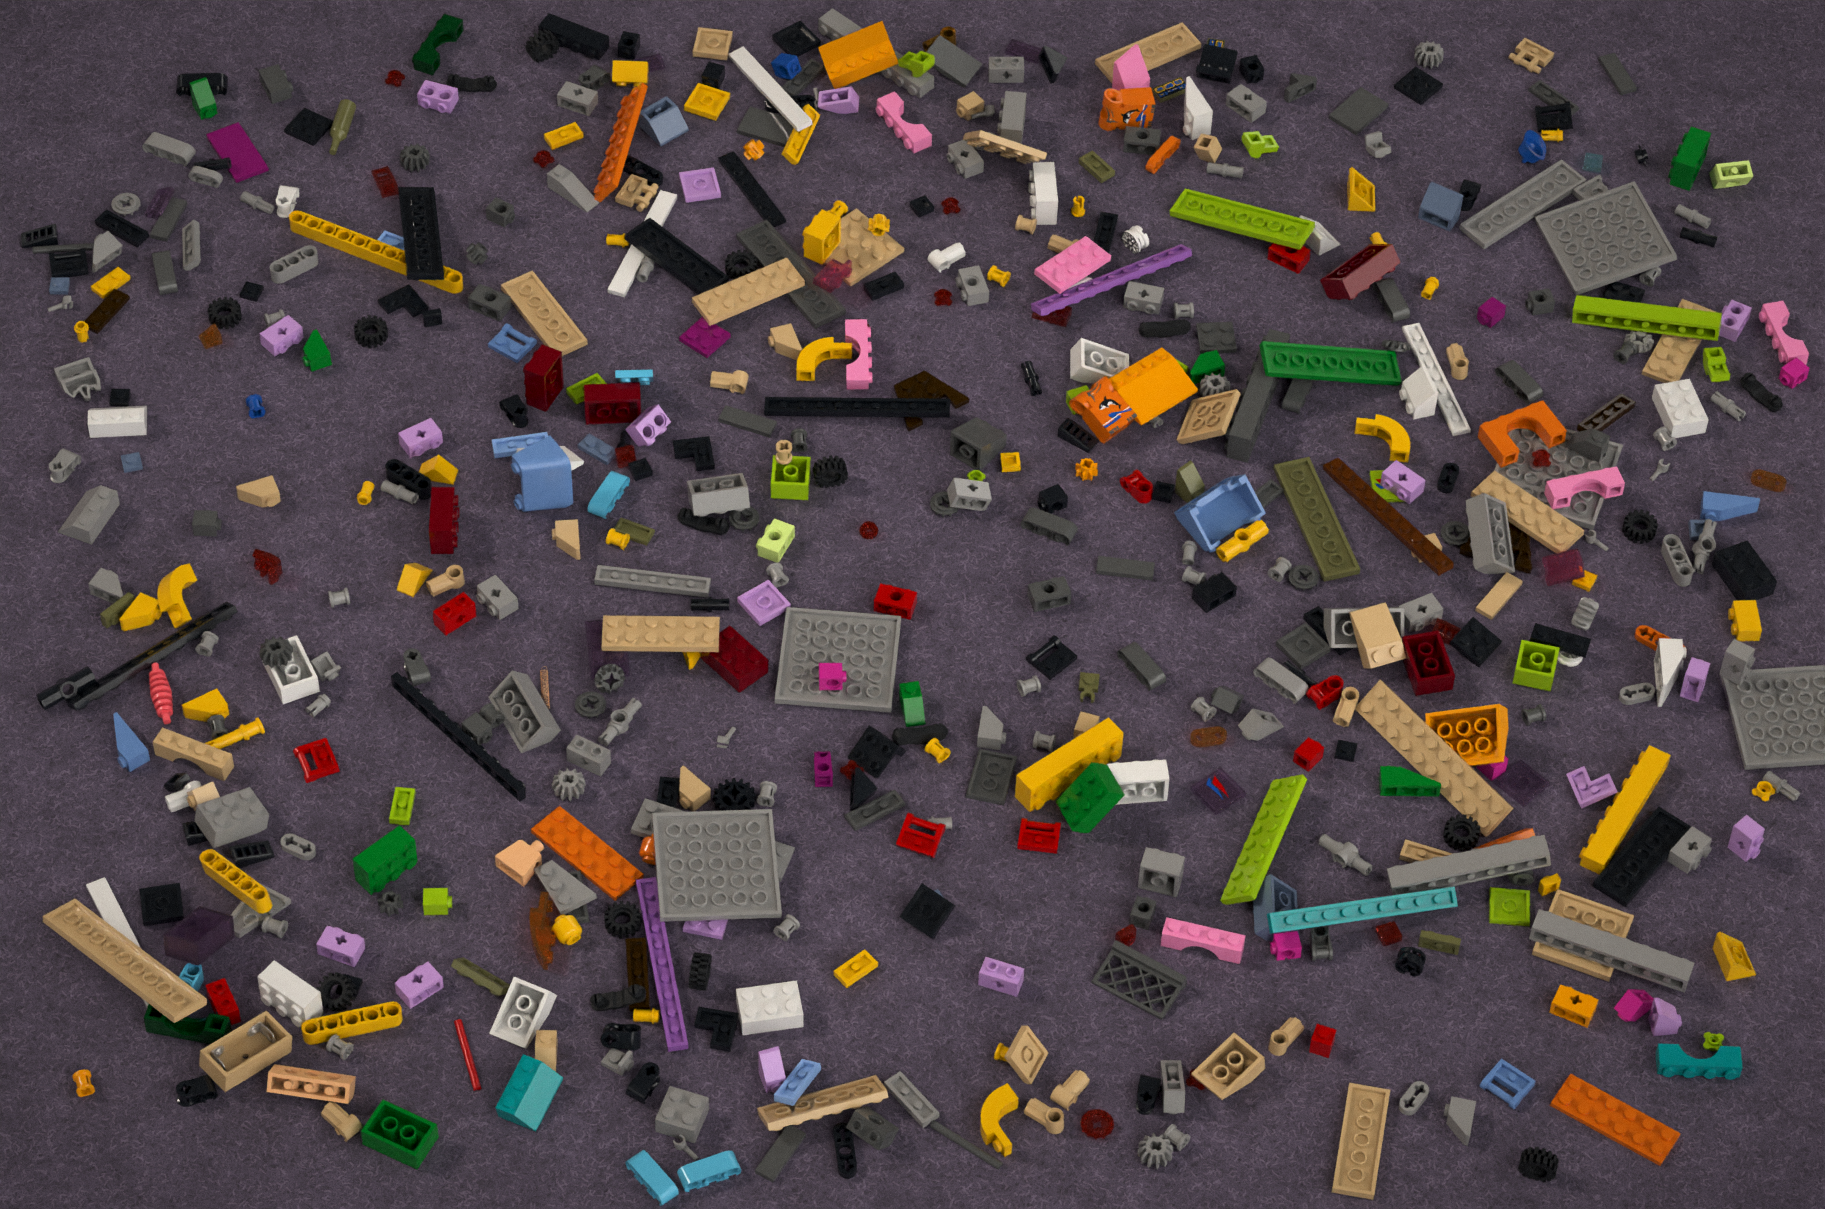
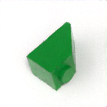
(203, 99)
(316, 353)
(1207, 364)
(912, 703)

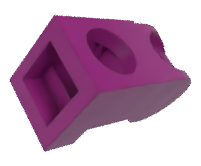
(823, 769)

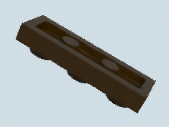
(106, 310)

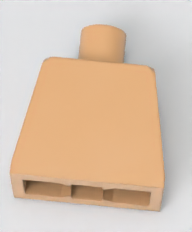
(520, 860)

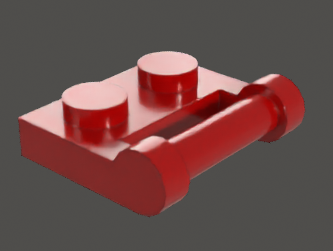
(322, 757)
(1039, 840)
(919, 841)

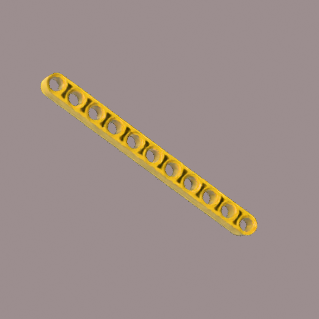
(365, 248)

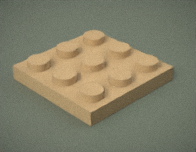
(1208, 417)

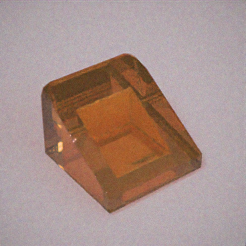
(211, 337)

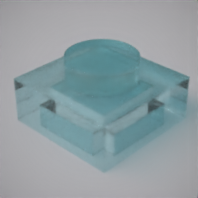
(1593, 162)

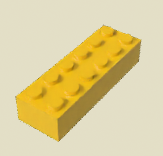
(1062, 767)

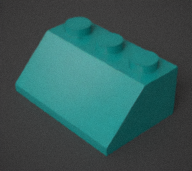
(528, 1093)

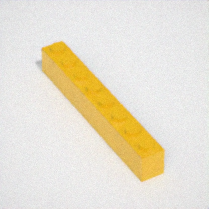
(1624, 810)

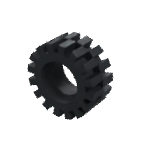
(542, 46)
(737, 258)
(224, 305)
(371, 339)
(830, 471)
(1637, 534)
(1461, 823)
(622, 929)
(700, 971)
(347, 991)
(1538, 1164)

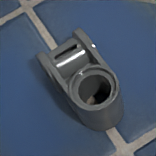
(594, 78)
(415, 667)
(1320, 944)

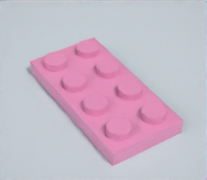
(1072, 264)

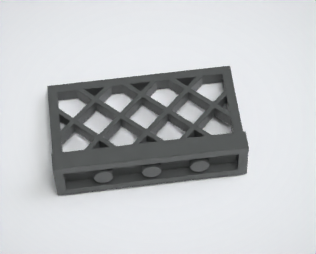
(1150, 968)

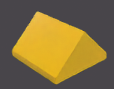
(1360, 192)
(1732, 957)

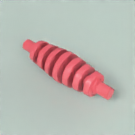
(160, 693)

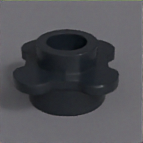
(1641, 155)

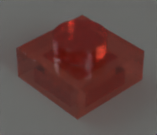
(625, 455)
(1388, 933)
(1126, 935)

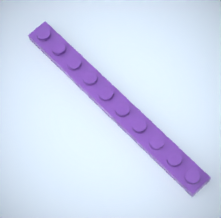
(1111, 279)
(662, 966)

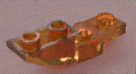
(541, 931)

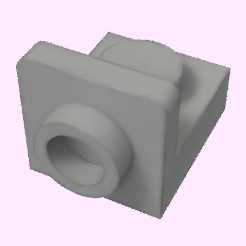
(618, 1061)

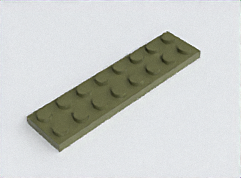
(1316, 519)

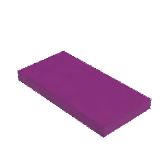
(236, 145)

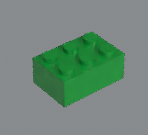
(1689, 158)
(1090, 798)
(385, 860)
(399, 1134)

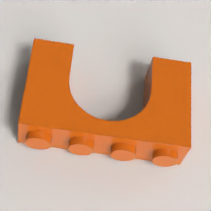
(1534, 417)

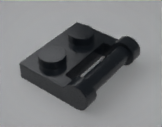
(1554, 121)
(69, 264)
(1055, 662)

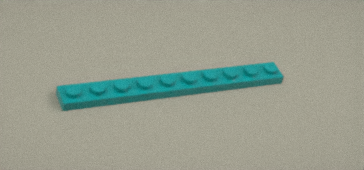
(1362, 910)

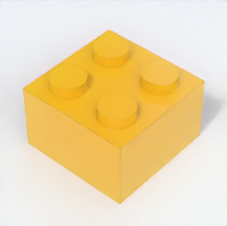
(822, 236)

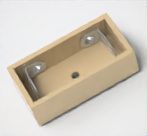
(259, 1039)

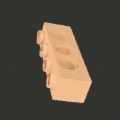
(311, 1084)

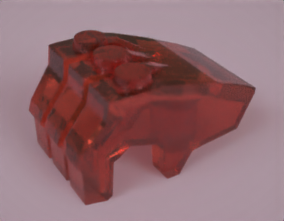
(267, 564)

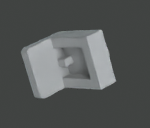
(1375, 145)
(325, 667)

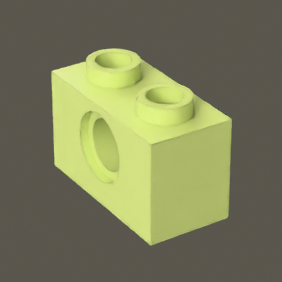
(1731, 174)
(775, 540)

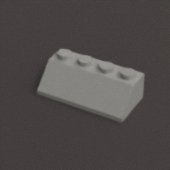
(1489, 535)
(1340, 629)
(524, 712)

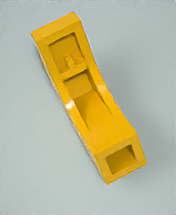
(818, 352)
(1389, 431)
(170, 594)
(994, 1108)

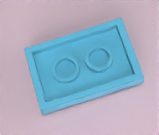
(628, 376)

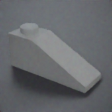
(569, 187)
(1172, 1086)

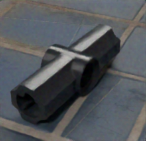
(55, 693)

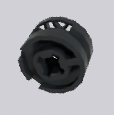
(1410, 961)

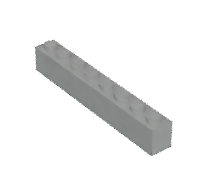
(837, 26)
(1470, 866)
(1611, 950)

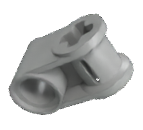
(63, 465)

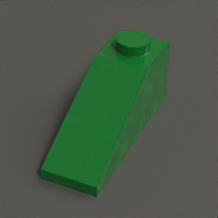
(1403, 782)

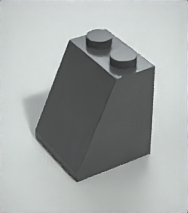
(976, 443)

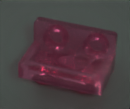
(833, 275)
(1563, 567)

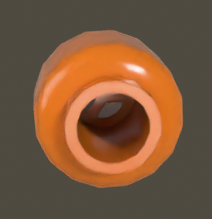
(647, 850)

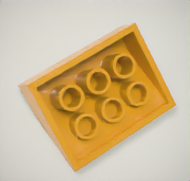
(858, 55)
(1153, 385)
(1473, 732)

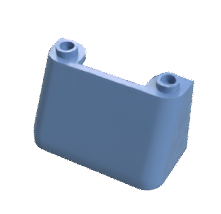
(544, 477)
(1220, 511)

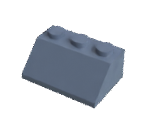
(1272, 897)

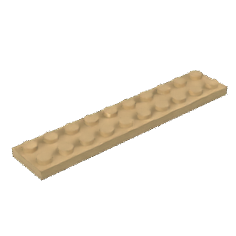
(1433, 757)
(125, 960)

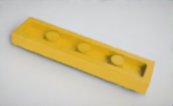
(798, 140)

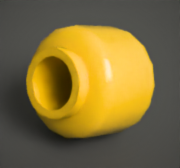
(567, 929)

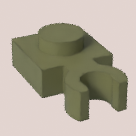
(1088, 684)

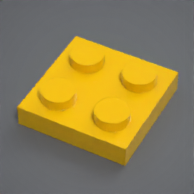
(706, 101)

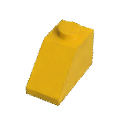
(140, 613)
(206, 706)

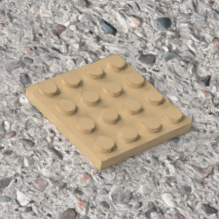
(1007, 148)
(862, 247)
(1591, 914)

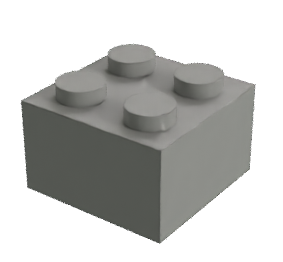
(1161, 872)
(682, 1114)

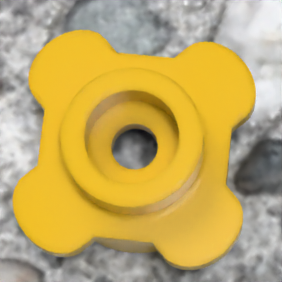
(1767, 787)

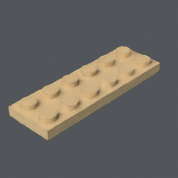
(1155, 49)
(748, 291)
(544, 313)
(1672, 353)
(1531, 514)
(660, 633)
(823, 1102)
(1361, 1141)

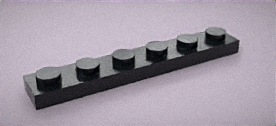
(751, 189)

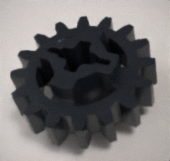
(724, 798)

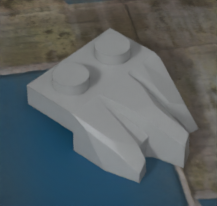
(78, 378)

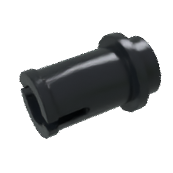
(625, 439)

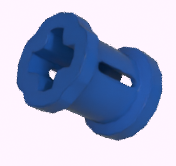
(254, 403)

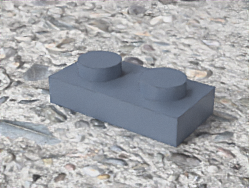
(597, 449)

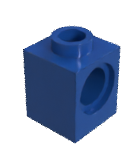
(786, 66)

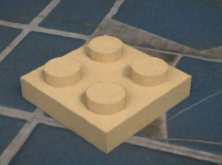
(712, 43)
(1026, 1054)

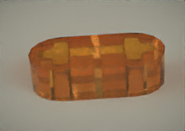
(1768, 480)
(1208, 736)

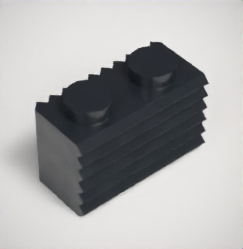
(1213, 592)

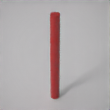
(467, 1055)

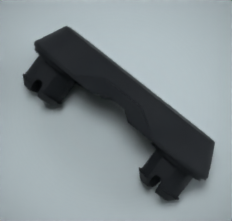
(484, 84)
(1164, 329)
(1760, 394)
(705, 524)
(919, 735)
(619, 999)

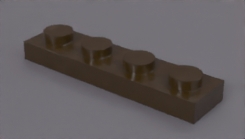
(1607, 414)
(637, 969)

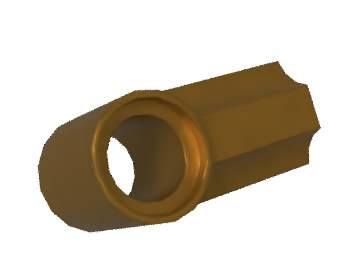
(947, 32)

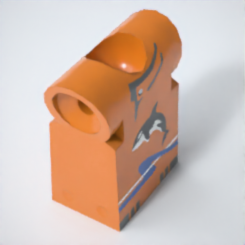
(1127, 108)
(1103, 410)

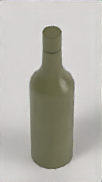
(341, 123)

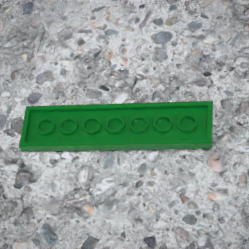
(1330, 363)

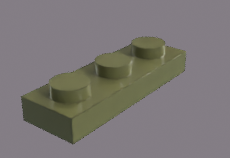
(480, 976)

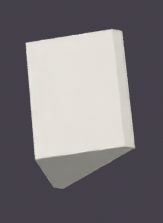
(1320, 239)

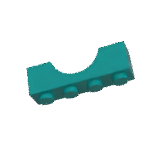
(1674, 1061)

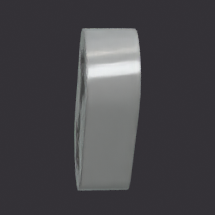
(205, 176)
(1636, 693)
(299, 845)
(1417, 1100)

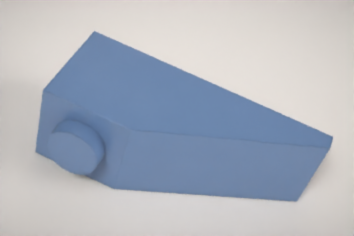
(1726, 506)
(130, 749)

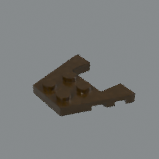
(927, 386)
(1520, 545)

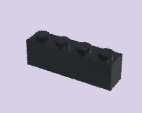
(576, 37)

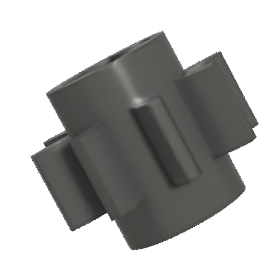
(476, 253)
(390, 903)

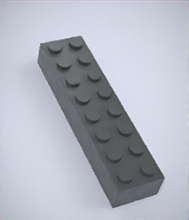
(1254, 405)

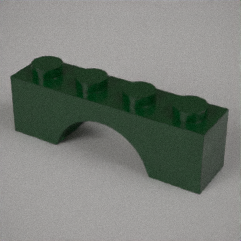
(446, 30)
(199, 1030)

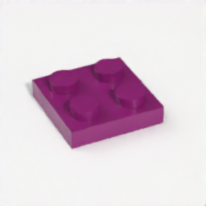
(704, 338)

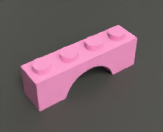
(914, 136)
(1776, 316)
(858, 372)
(1605, 482)
(1182, 934)

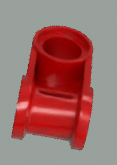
(1138, 486)
(1326, 691)

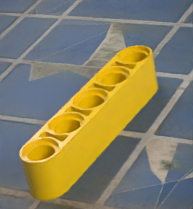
(236, 881)
(342, 1022)

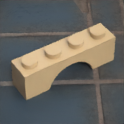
(211, 759)

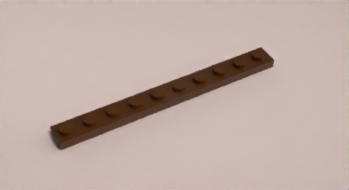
(1388, 516)

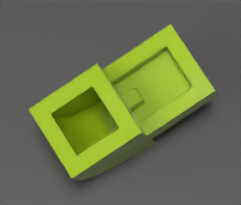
(917, 63)
(1258, 144)
(1714, 364)

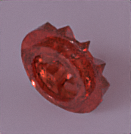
(1096, 1115)

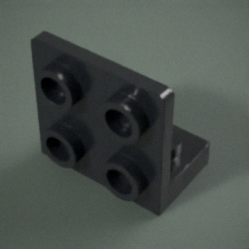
(1216, 64)
(874, 751)

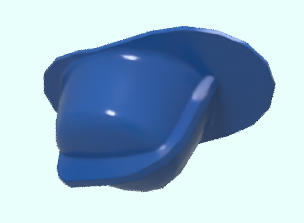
(1532, 148)

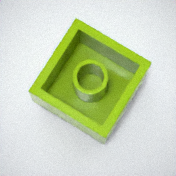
(792, 479)
(1536, 665)

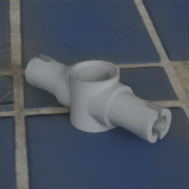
(1705, 538)
(619, 722)
(1345, 854)

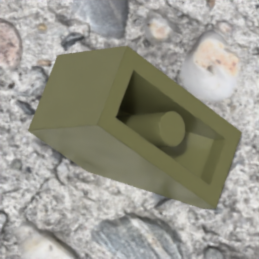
(1188, 482)

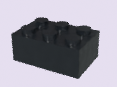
(1744, 572)

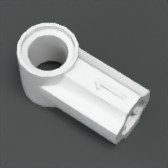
(943, 259)
(179, 799)

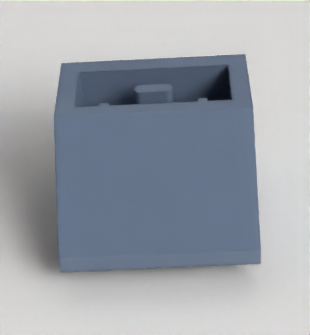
(662, 121)
(1441, 206)

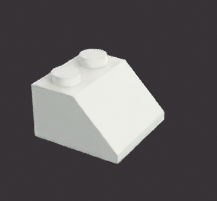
(1419, 394)

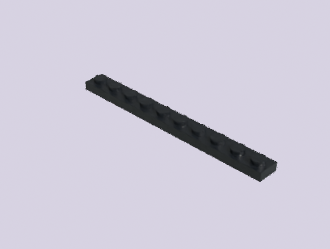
(857, 407)
(157, 652)
(461, 739)

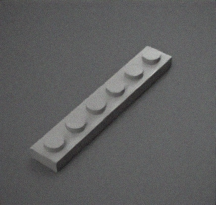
(652, 581)

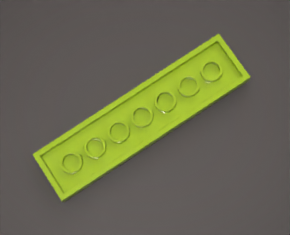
(1242, 219)
(1263, 840)

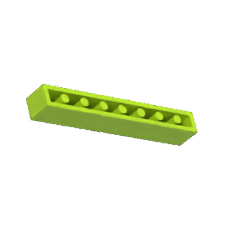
(1647, 318)

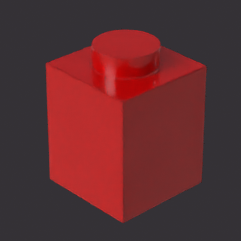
(1308, 754)
(1322, 1040)

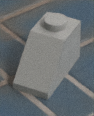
(105, 249)
(106, 586)
(1259, 724)
(990, 731)
(1460, 1117)

